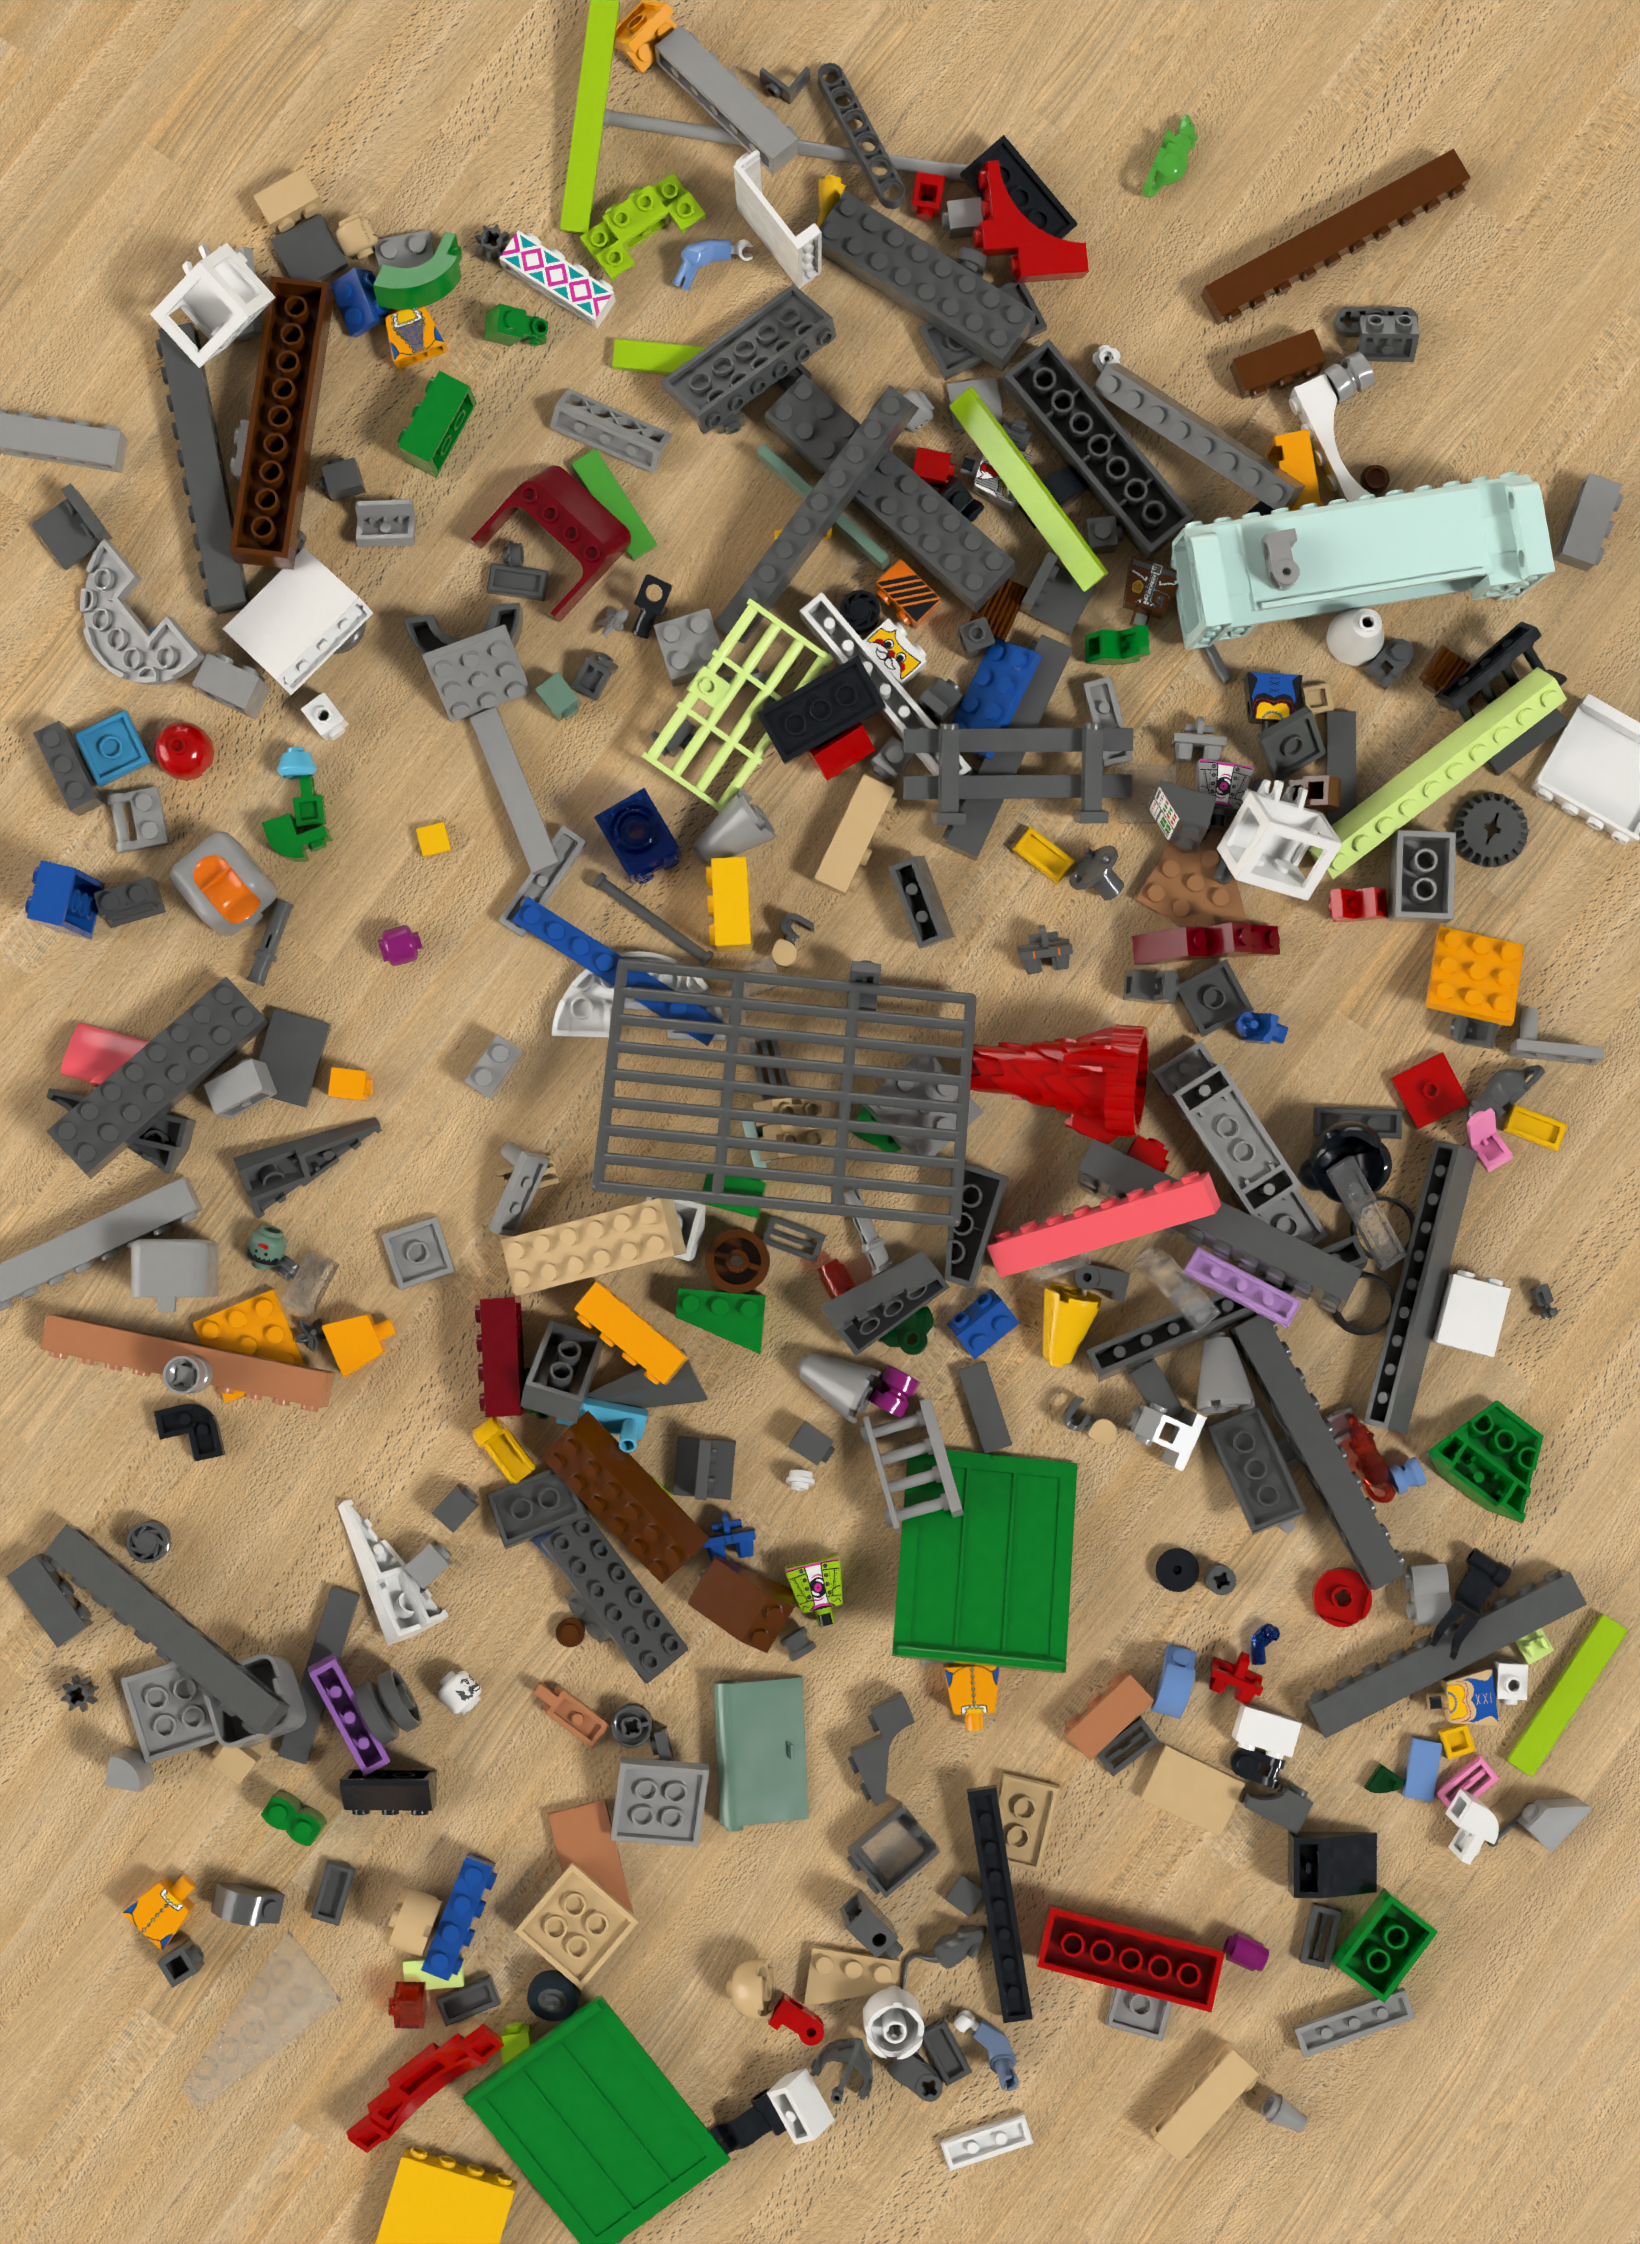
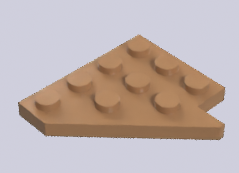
(1185, 887)

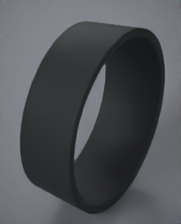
(1347, 1327)

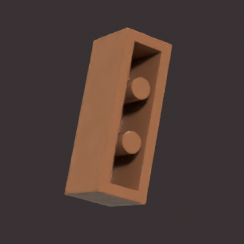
(1107, 1714)

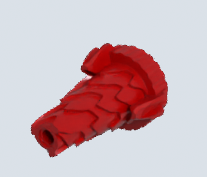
(1091, 1077)

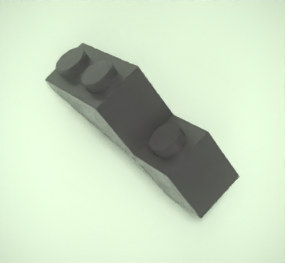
(872, 1755)

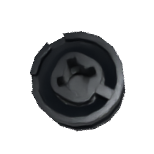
(860, 611)

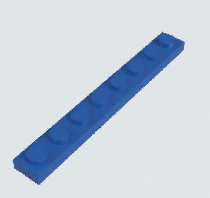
(603, 962)

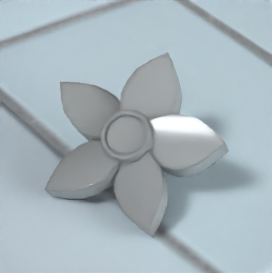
(613, 620)

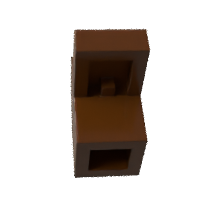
(1322, 791)

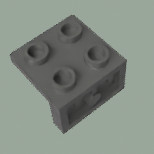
(71, 529)
(1055, 596)

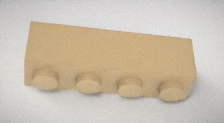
(855, 835)
(1205, 2102)

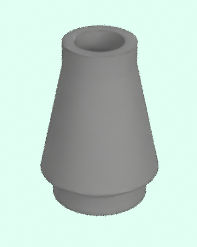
(1282, 2113)

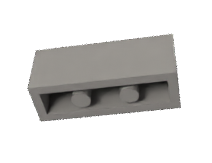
(1589, 522)

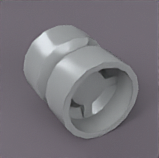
(1351, 375)
(187, 1374)

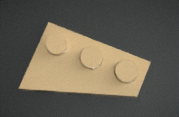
(847, 1975)

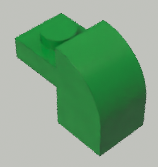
(1117, 647)
(289, 843)

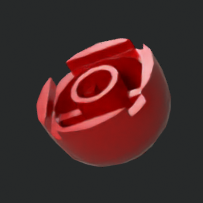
(184, 751)

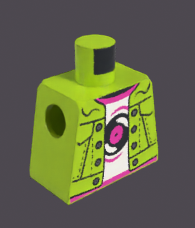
(817, 1586)

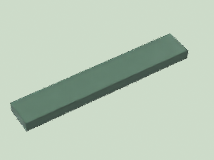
(842, 524)

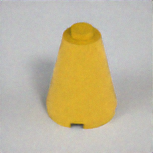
(1066, 1321)

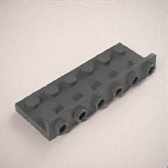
(750, 358)

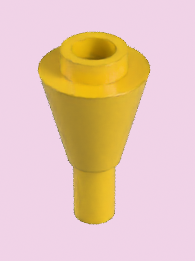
(830, 191)

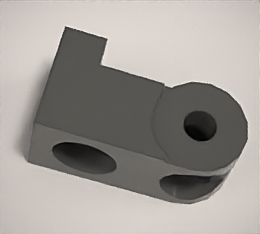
(1102, 1278)

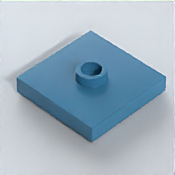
(112, 748)

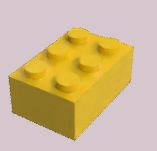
(729, 904)

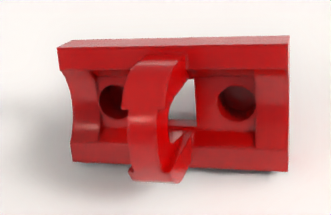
(1236, 1674)

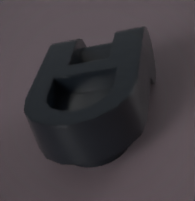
(1247, 1764)

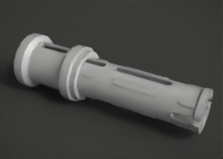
(872, 1244)

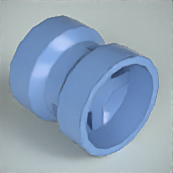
(1407, 1475)

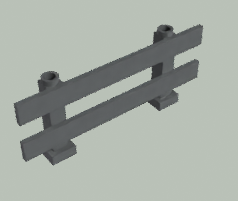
(950, 786)

